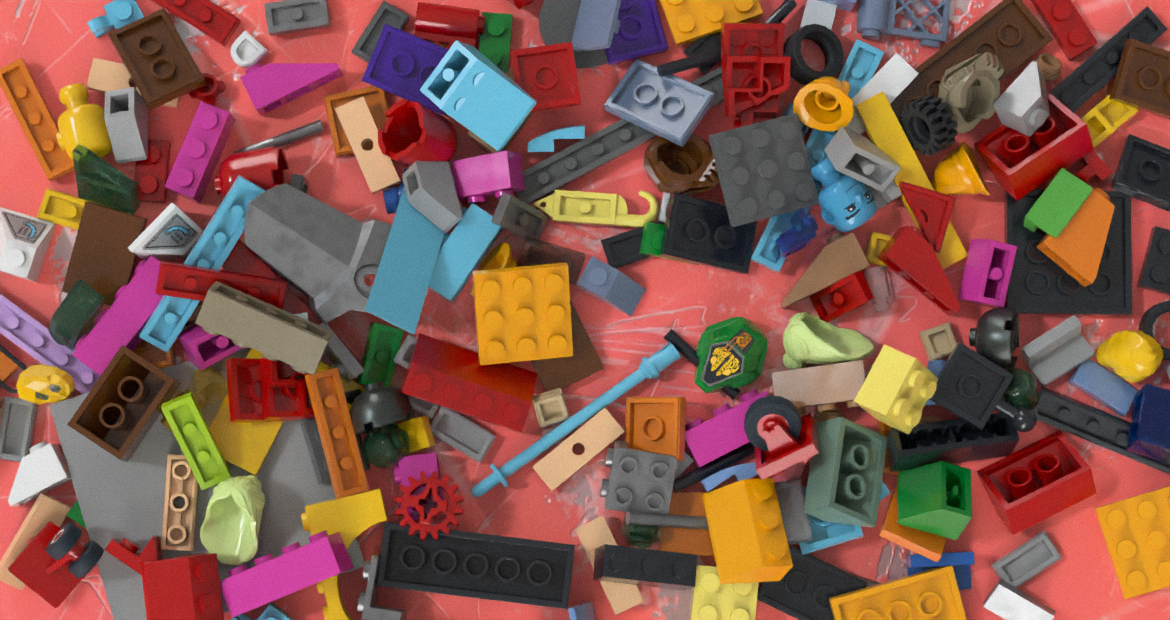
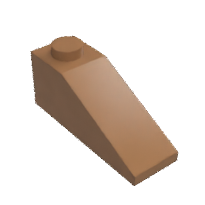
(832, 264)

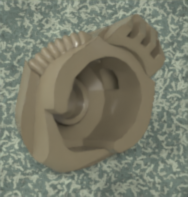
(964, 96)

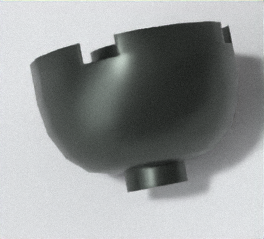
(997, 336)
(379, 408)

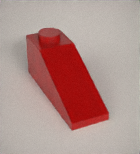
(918, 265)

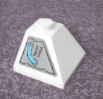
(168, 236)
(23, 244)

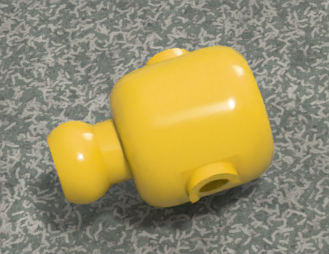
(82, 122)

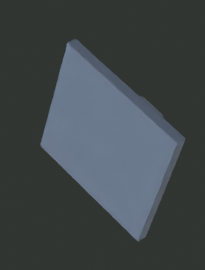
(595, 25)

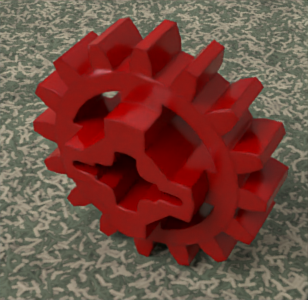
(415, 503)

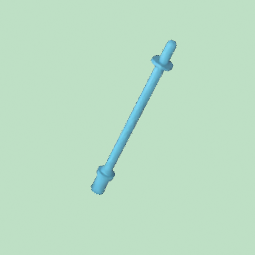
(648, 368)

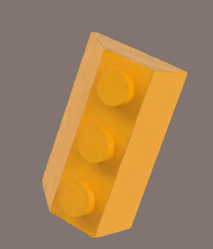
(747, 532)

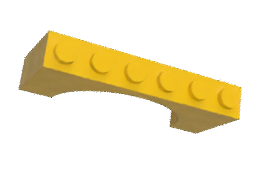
(349, 517)

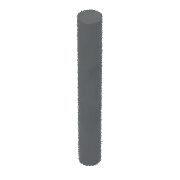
(287, 137)
(666, 520)

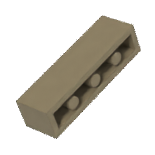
(263, 328)

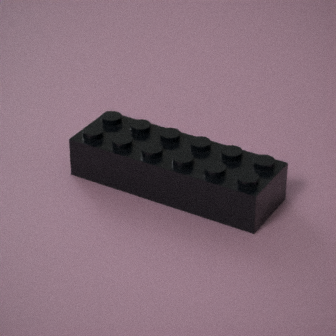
(477, 566)

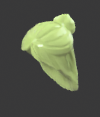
(821, 343)
(234, 519)

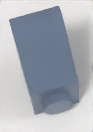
(610, 286)

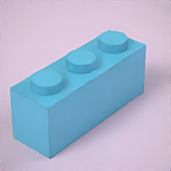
(463, 252)

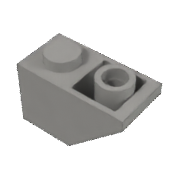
(127, 124)
(433, 192)

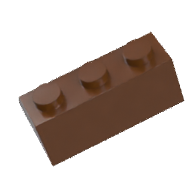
(124, 404)

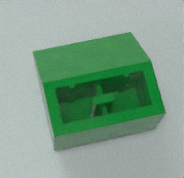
(935, 499)

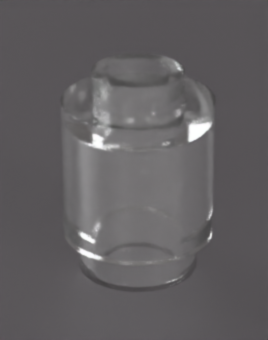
(882, 288)

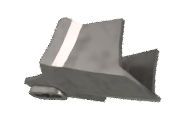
(316, 248)

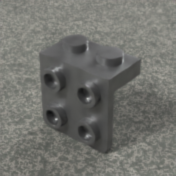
(638, 480)
(368, 599)

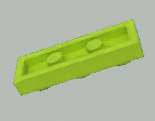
(196, 440)

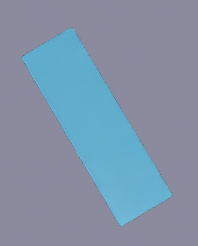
(405, 268)

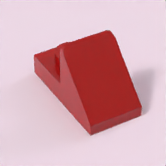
(842, 297)
(126, 552)

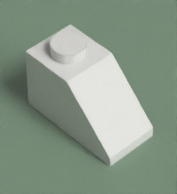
(38, 473)

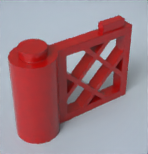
(448, 24)

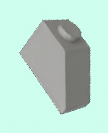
(1024, 102)
(861, 159)

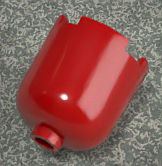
(416, 134)
(259, 166)

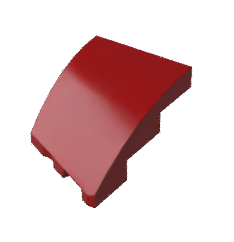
(752, 64)
(266, 391)

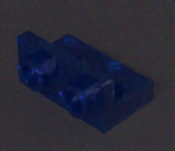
(797, 237)

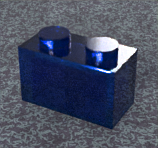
(1150, 423)

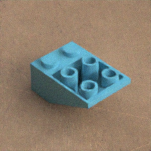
(478, 95)

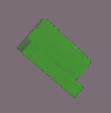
(1058, 204)

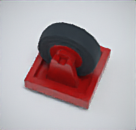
(779, 435)

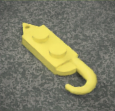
(595, 208)

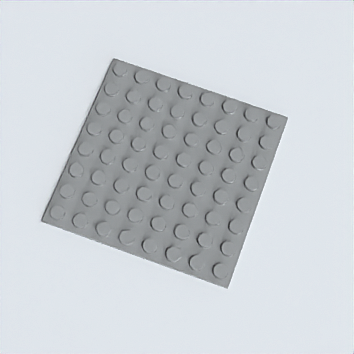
(129, 496)

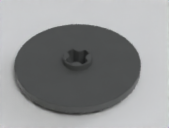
(557, 26)

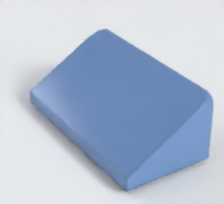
(1103, 387)

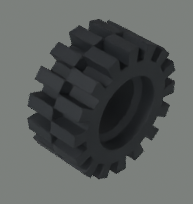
(928, 125)

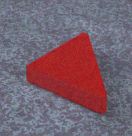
(930, 210)

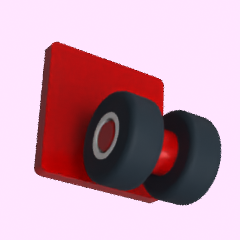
(56, 562)

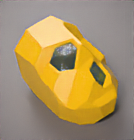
(44, 384)

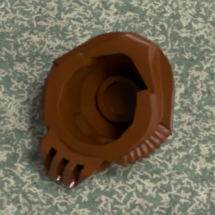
(679, 168)

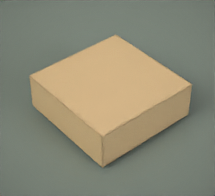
(938, 341)
(550, 407)

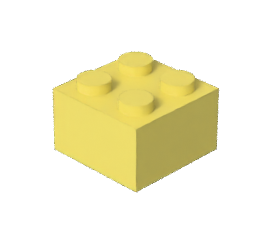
(897, 389)
(721, 601)

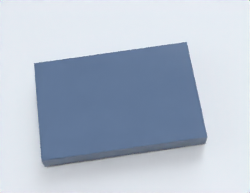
(659, 104)

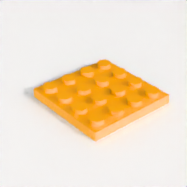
(918, 596)

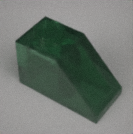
(76, 315)

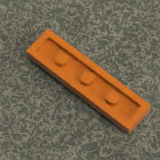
(34, 118)
(336, 433)

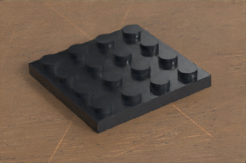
(1045, 288)

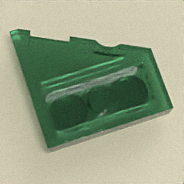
(103, 183)

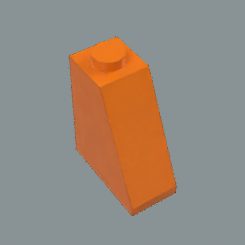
(1083, 239)

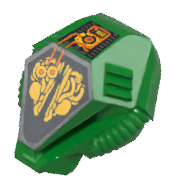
(730, 355)

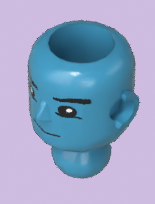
(843, 199)

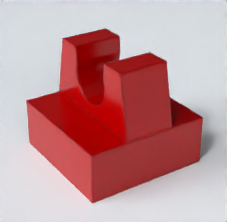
(1093, 167)

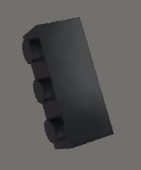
(645, 567)

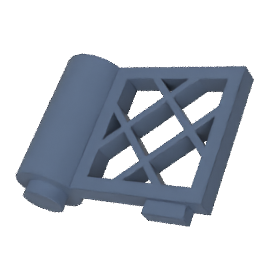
(878, 19)

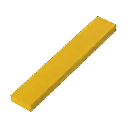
(889, 137)

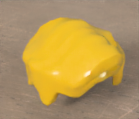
(1130, 354)

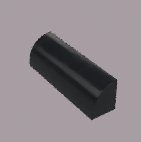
(950, 442)

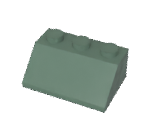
(846, 474)

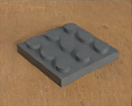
(763, 169)

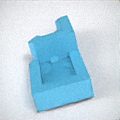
(545, 141)

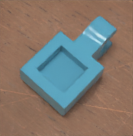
(118, 15)

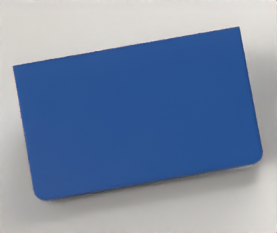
(959, 560)

